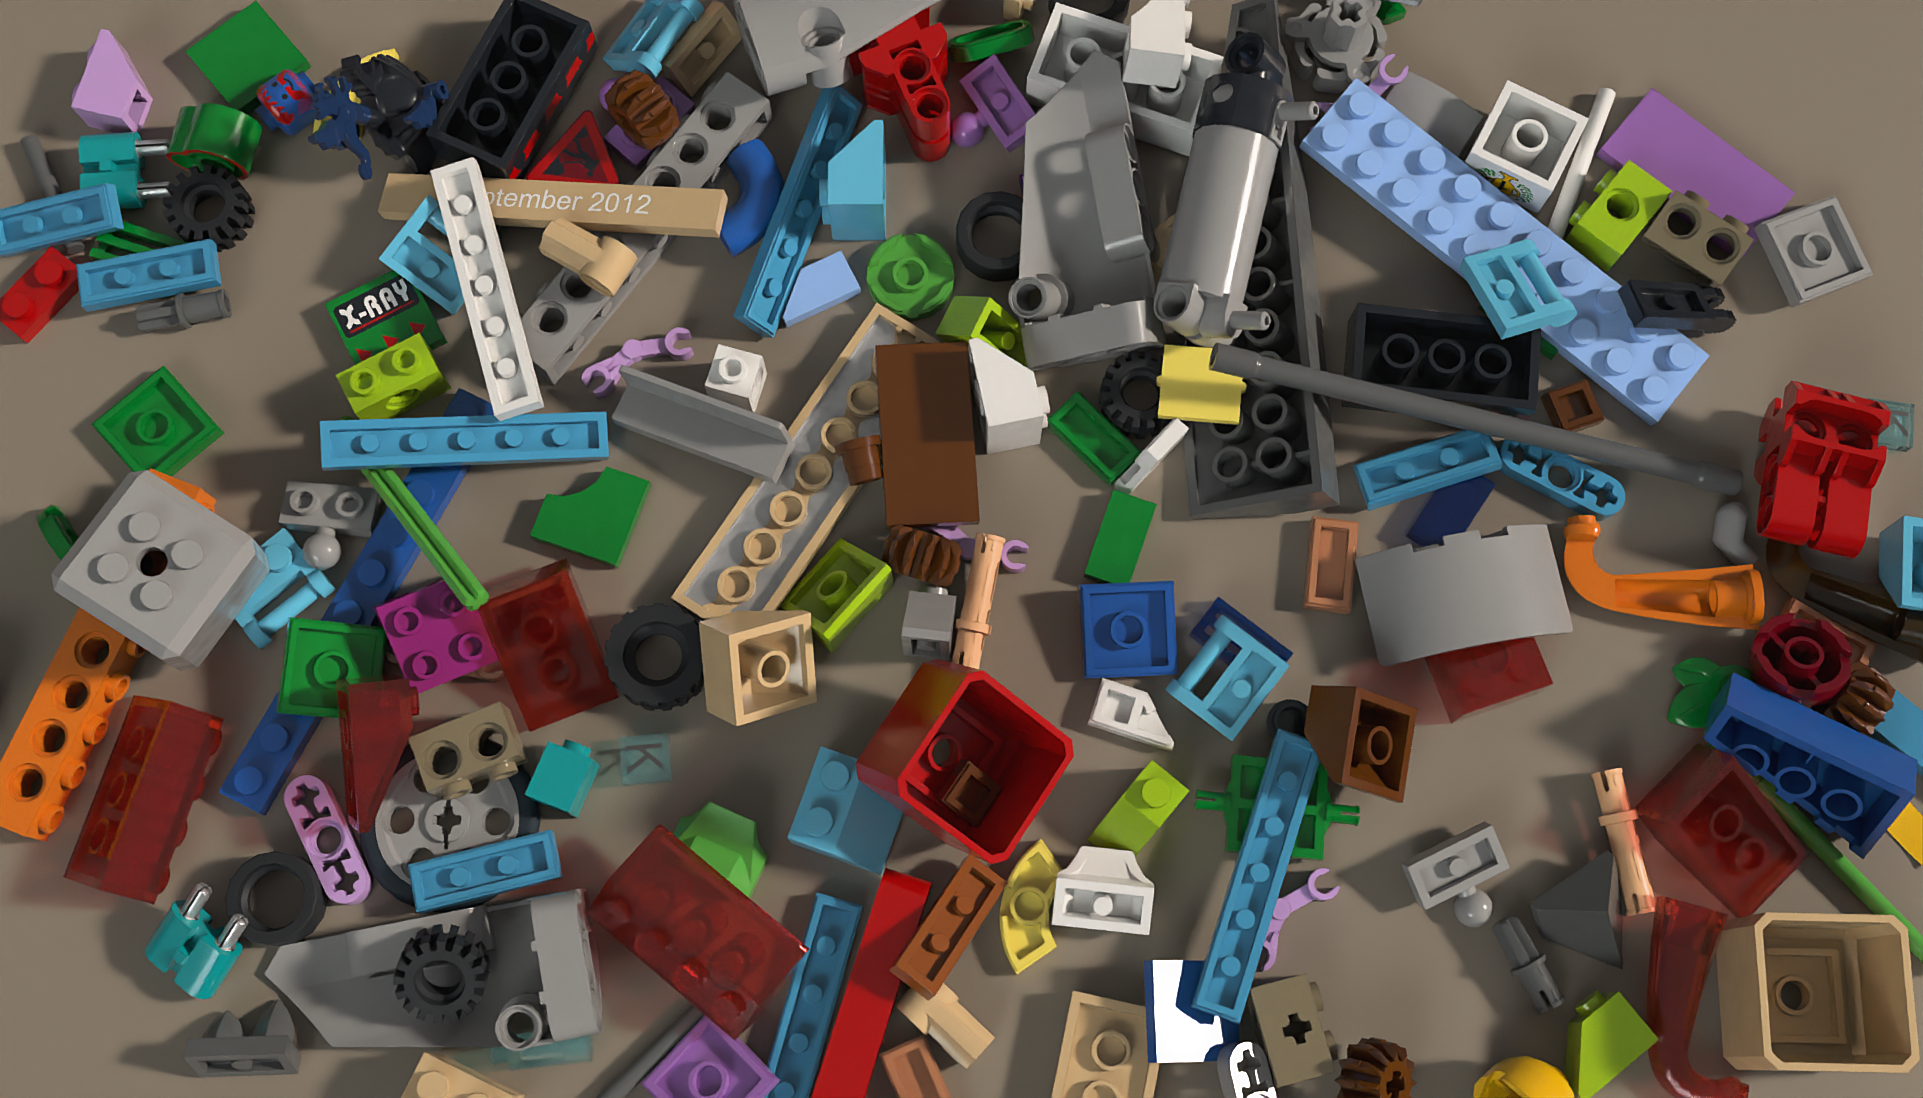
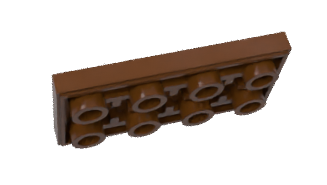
(927, 435)

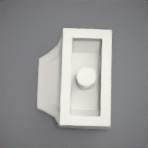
(1103, 892)

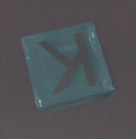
(1901, 428)
(645, 759)

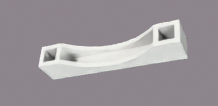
(1157, 45)

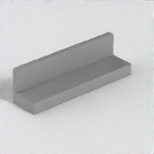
(703, 425)

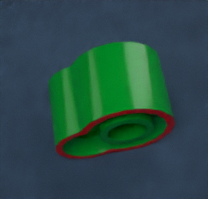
(214, 137)

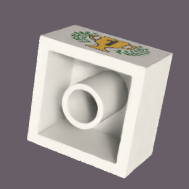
(1525, 145)

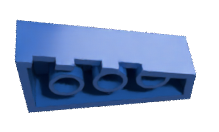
(1820, 764)

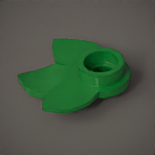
(1701, 684)

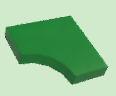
(595, 520)

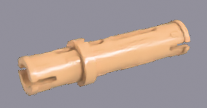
(978, 599)
(1624, 841)

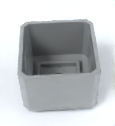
(189, 604)

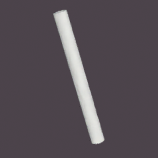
(1581, 161)

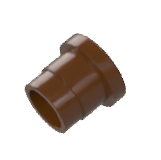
(861, 459)

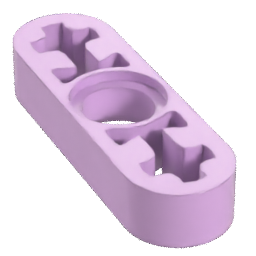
(331, 876)

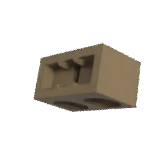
(1690, 249)
(466, 738)

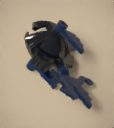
(394, 107)

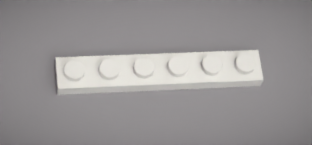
(487, 289)

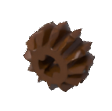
(642, 109)
(921, 555)
(1861, 701)
(1375, 1070)

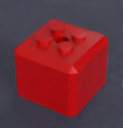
(982, 726)

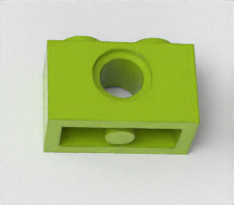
(1633, 196)
(394, 380)

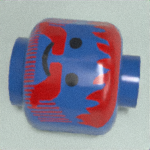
(286, 102)

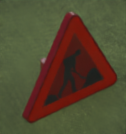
(577, 156)

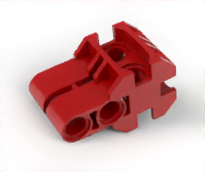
(907, 77)
(1819, 468)

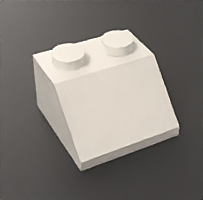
(1006, 399)

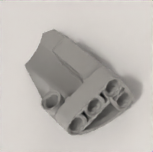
(814, 36)
(1085, 228)
(539, 965)

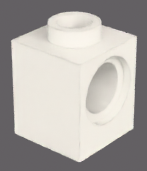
(736, 377)

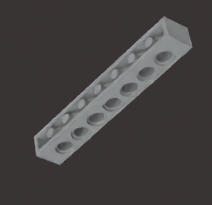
(584, 317)

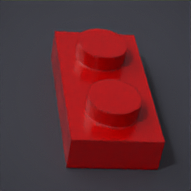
(39, 294)

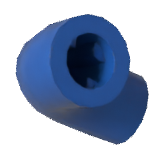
(759, 195)

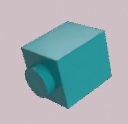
(563, 777)

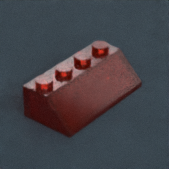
(144, 799)
(697, 931)

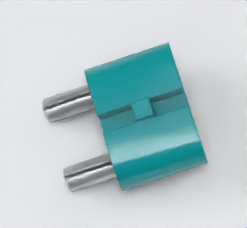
(119, 161)
(195, 948)

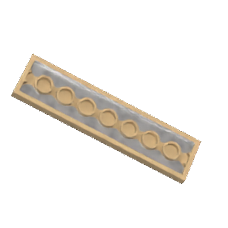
(783, 525)

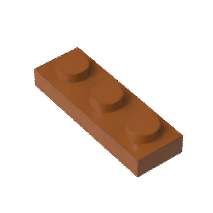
(948, 927)

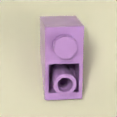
(111, 89)

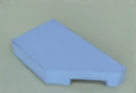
(820, 288)

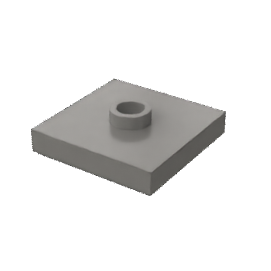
(1813, 251)

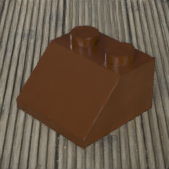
(1361, 738)

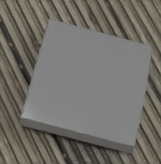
(1436, 112)

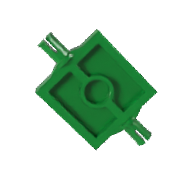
(1240, 796)

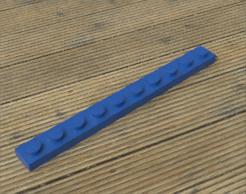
(372, 580)

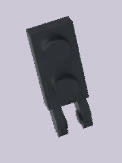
(1675, 306)

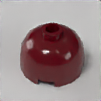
(1800, 659)

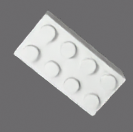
(1157, 113)

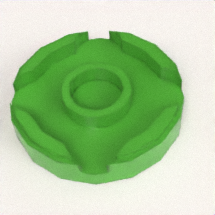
(911, 276)

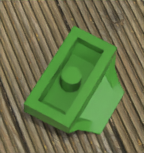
(726, 843)

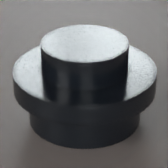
(1288, 716)

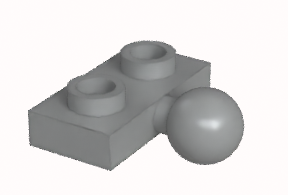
(328, 512)
(1455, 869)

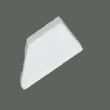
(1151, 456)
(1128, 714)

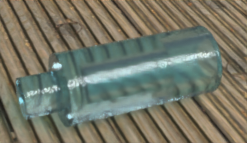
(553, 1054)

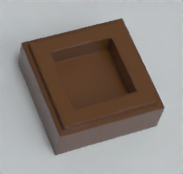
(1572, 407)
(968, 792)

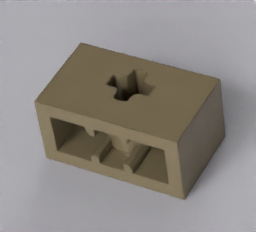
(1269, 1012)

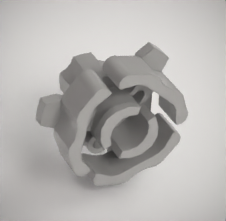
(1339, 40)

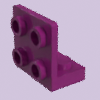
(434, 635)

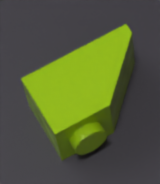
(982, 319)
(1139, 811)
(1603, 1041)

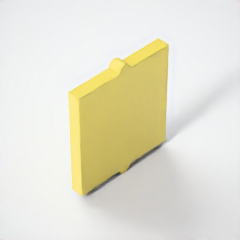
(1194, 391)

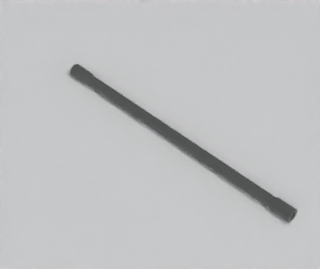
(1251, 365)

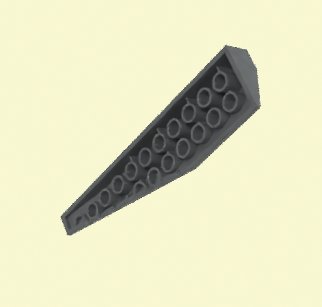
(1284, 440)

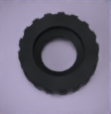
(622, 650)

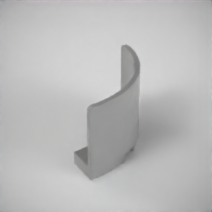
(1463, 593)

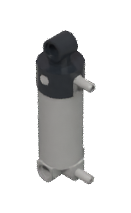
(1226, 195)

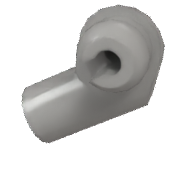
(1729, 534)

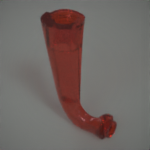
(1679, 966)

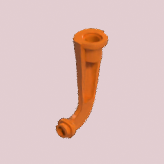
(1700, 596)

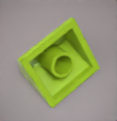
(840, 592)

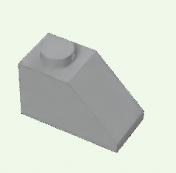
(929, 623)

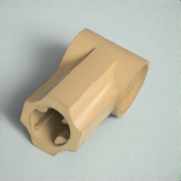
(598, 261)
(947, 1023)

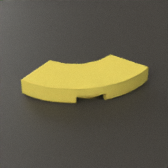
(1026, 907)

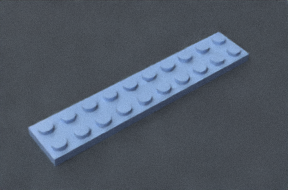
(1463, 214)

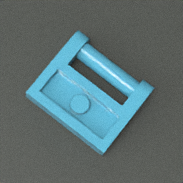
(652, 35)
(423, 261)
(1506, 293)
(286, 568)
(1241, 685)

